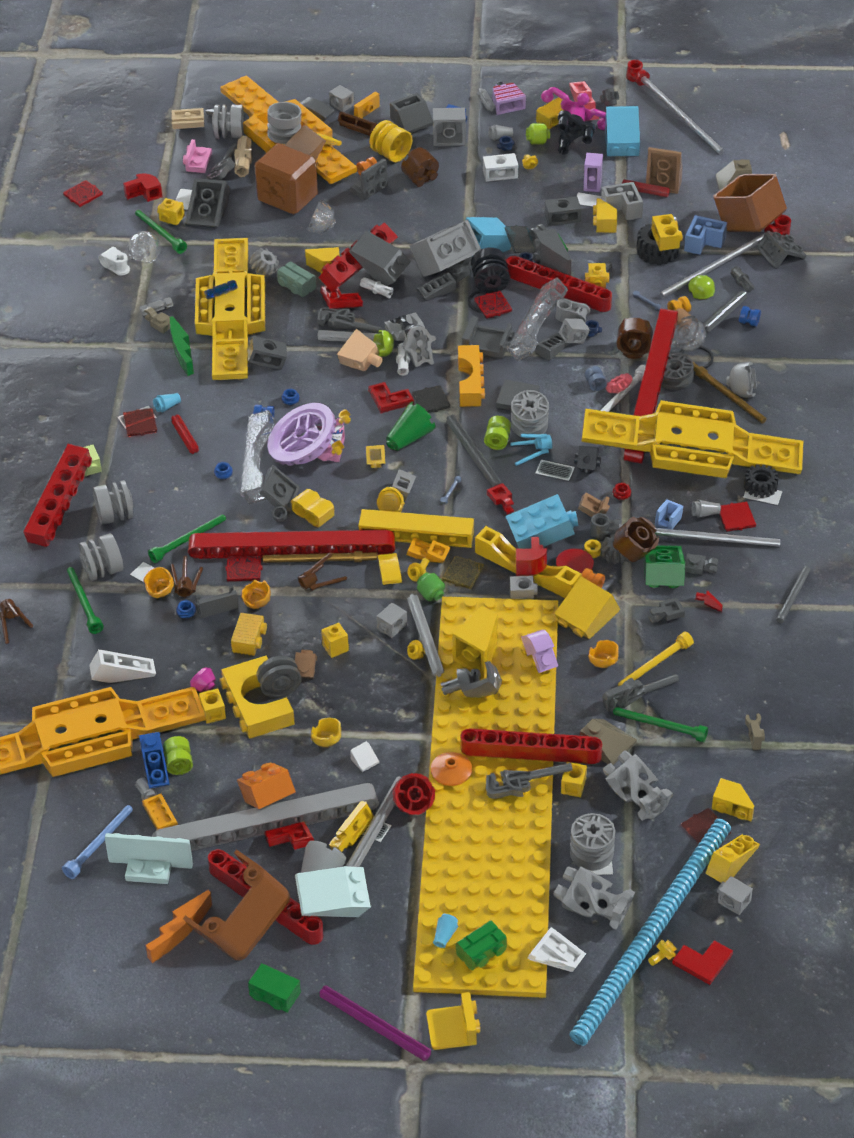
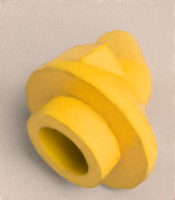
(529, 162)
(416, 570)
(415, 650)
(666, 949)

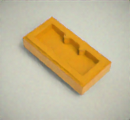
(367, 105)
(159, 812)

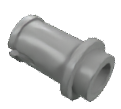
(142, 786)

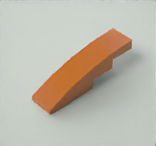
(177, 929)

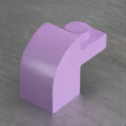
(540, 646)

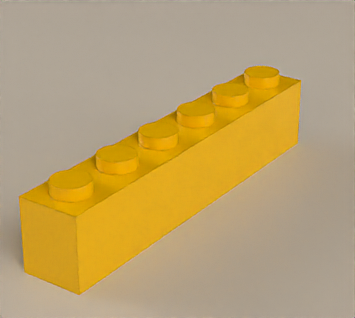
(406, 526)

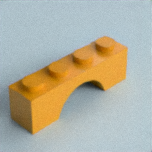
(470, 388)

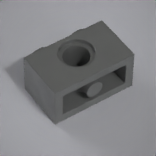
(562, 211)
(267, 352)

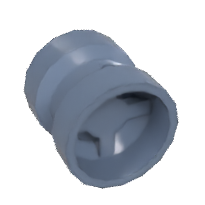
(595, 378)

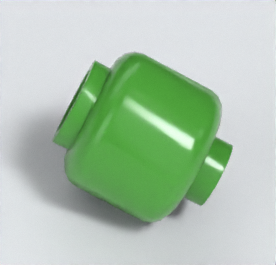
(430, 586)

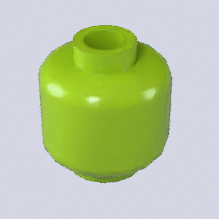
(537, 133)

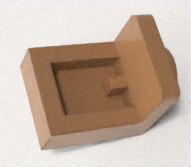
(592, 505)
(306, 663)

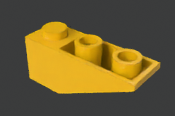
(731, 858)

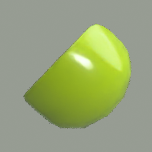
(701, 287)
(384, 343)

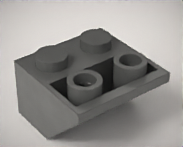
(411, 113)

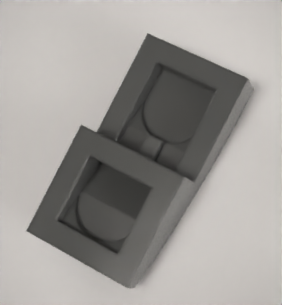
(318, 108)

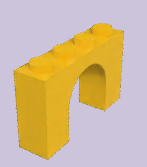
(254, 718)

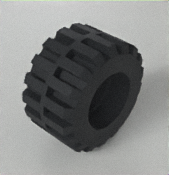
(648, 248)

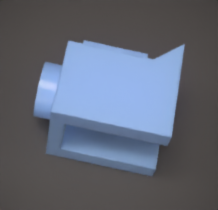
(668, 510)

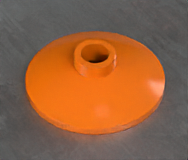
(451, 769)

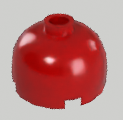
(413, 794)

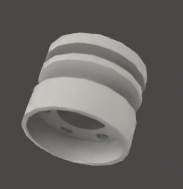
(228, 121)
(283, 121)
(529, 413)
(113, 502)
(98, 557)
(592, 841)

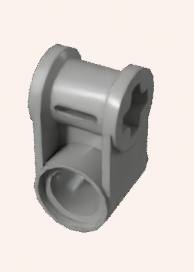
(571, 310)

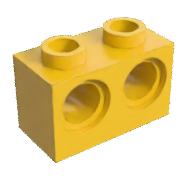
(666, 232)

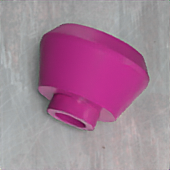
(203, 680)

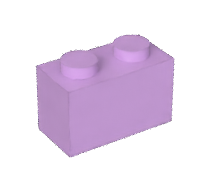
(593, 172)

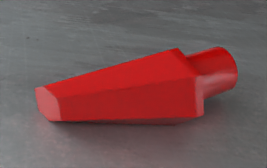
(709, 600)

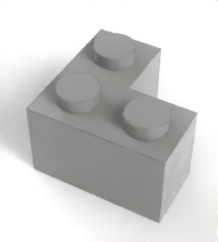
(624, 198)

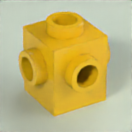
(171, 211)
(597, 274)

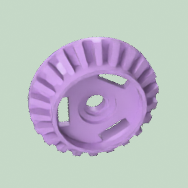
(285, 440)

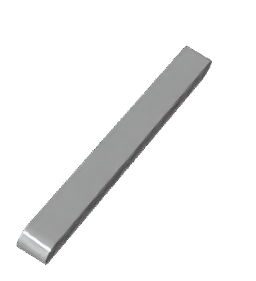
(256, 821)

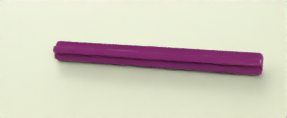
(375, 1023)

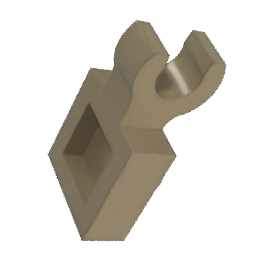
(158, 321)
(755, 734)

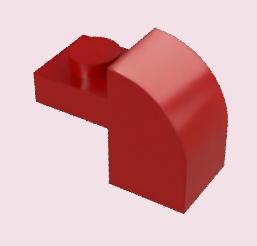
(143, 185)
(531, 560)

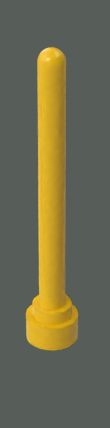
(683, 641)

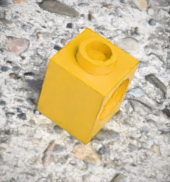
(335, 640)
(212, 705)
(574, 781)

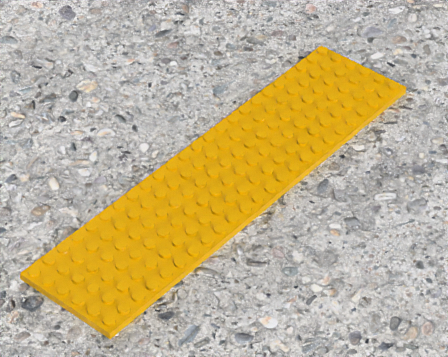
(482, 852)

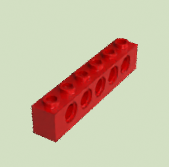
(346, 265)
(57, 495)

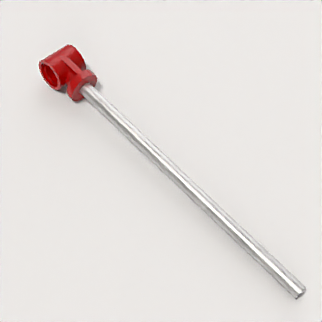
(636, 74)
(781, 225)

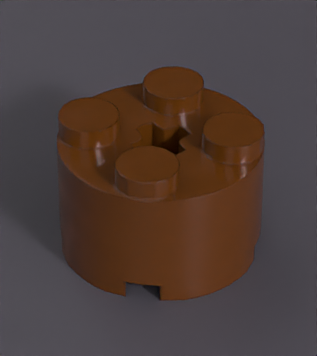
(420, 166)
(634, 337)
(636, 538)

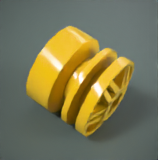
(390, 141)

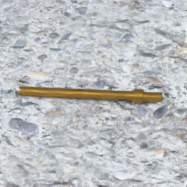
(702, 373)
(357, 556)

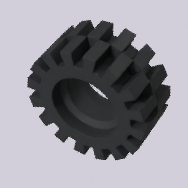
(761, 488)

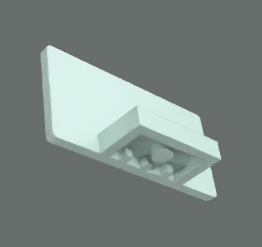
(148, 857)

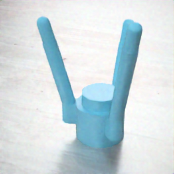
(542, 442)

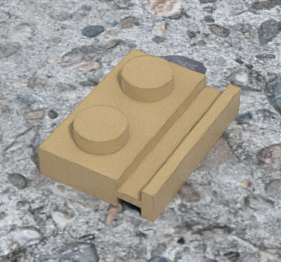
(187, 118)

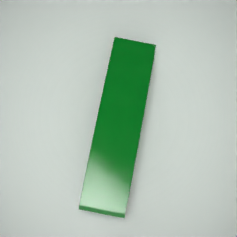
(181, 346)

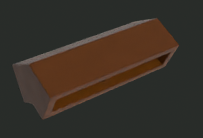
(356, 123)

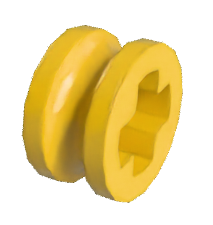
(593, 544)

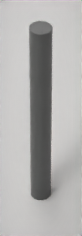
(793, 594)

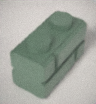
(296, 279)

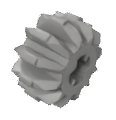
(264, 262)

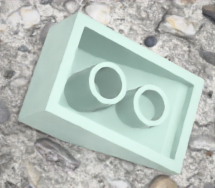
(333, 892)

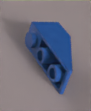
(154, 760)

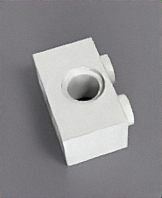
(500, 167)

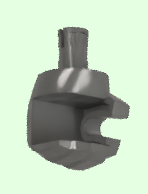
(471, 682)

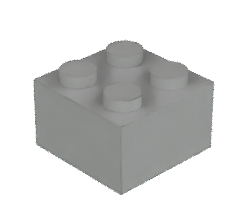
(449, 127)

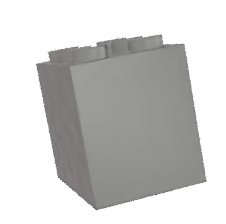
(445, 248)

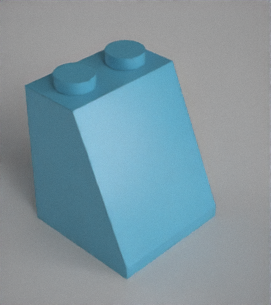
(622, 131)
(489, 233)

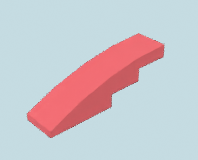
(582, 87)

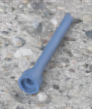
(72, 868)

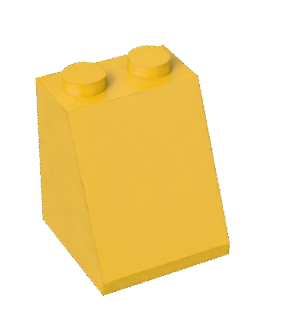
(586, 608)
(476, 640)

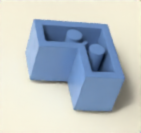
(704, 232)

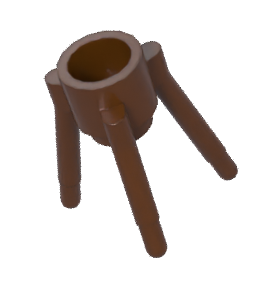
(309, 578)
(184, 586)
(10, 611)

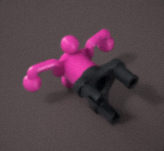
(572, 118)

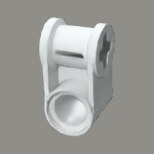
(115, 261)

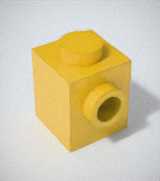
(375, 456)

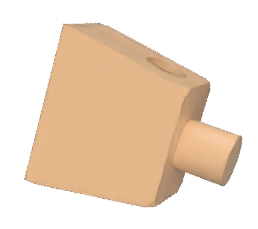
(359, 352)

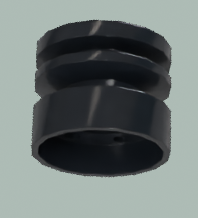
(490, 270)

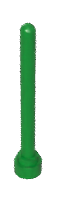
(177, 244)
(157, 553)
(94, 623)
(699, 733)

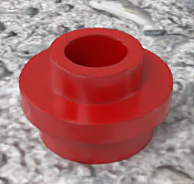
(621, 491)

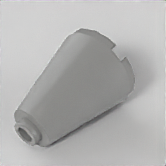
(319, 857)

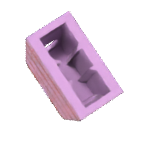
(508, 98)

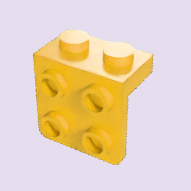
(454, 1025)

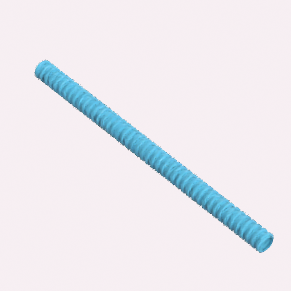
(649, 933)

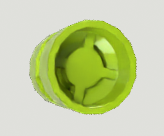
(497, 432)
(177, 755)

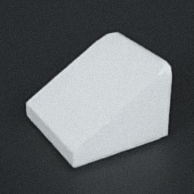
(364, 756)

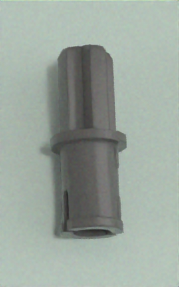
(742, 279)

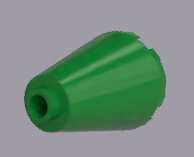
(410, 427)

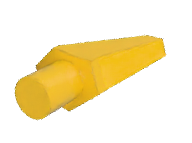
(329, 140)

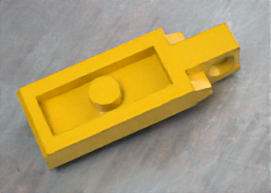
(352, 827)

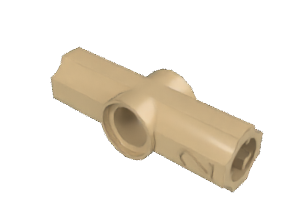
(243, 156)

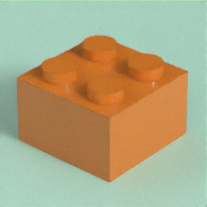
(265, 785)

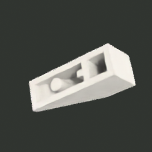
(119, 667)

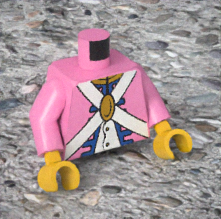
(336, 445)

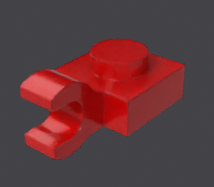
(501, 495)

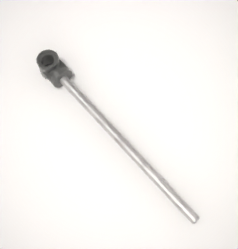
(602, 526)

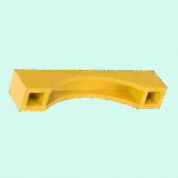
(497, 549)

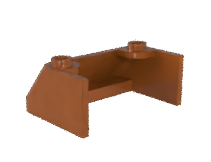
(252, 915)

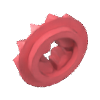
(619, 383)

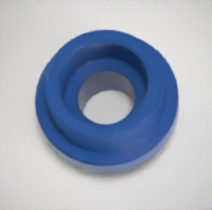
(290, 397)
(223, 470)
(186, 609)

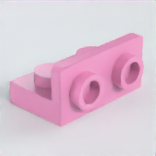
(196, 158)

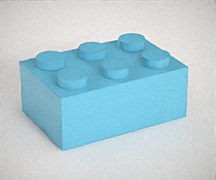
(542, 520)

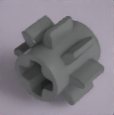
(609, 97)

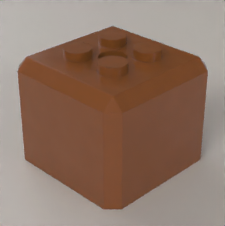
(286, 178)
(750, 202)

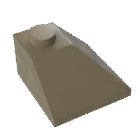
(732, 171)
(612, 738)

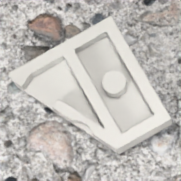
(557, 952)

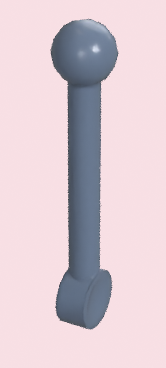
(636, 294)
(444, 500)

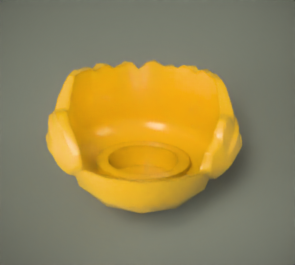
(390, 500)

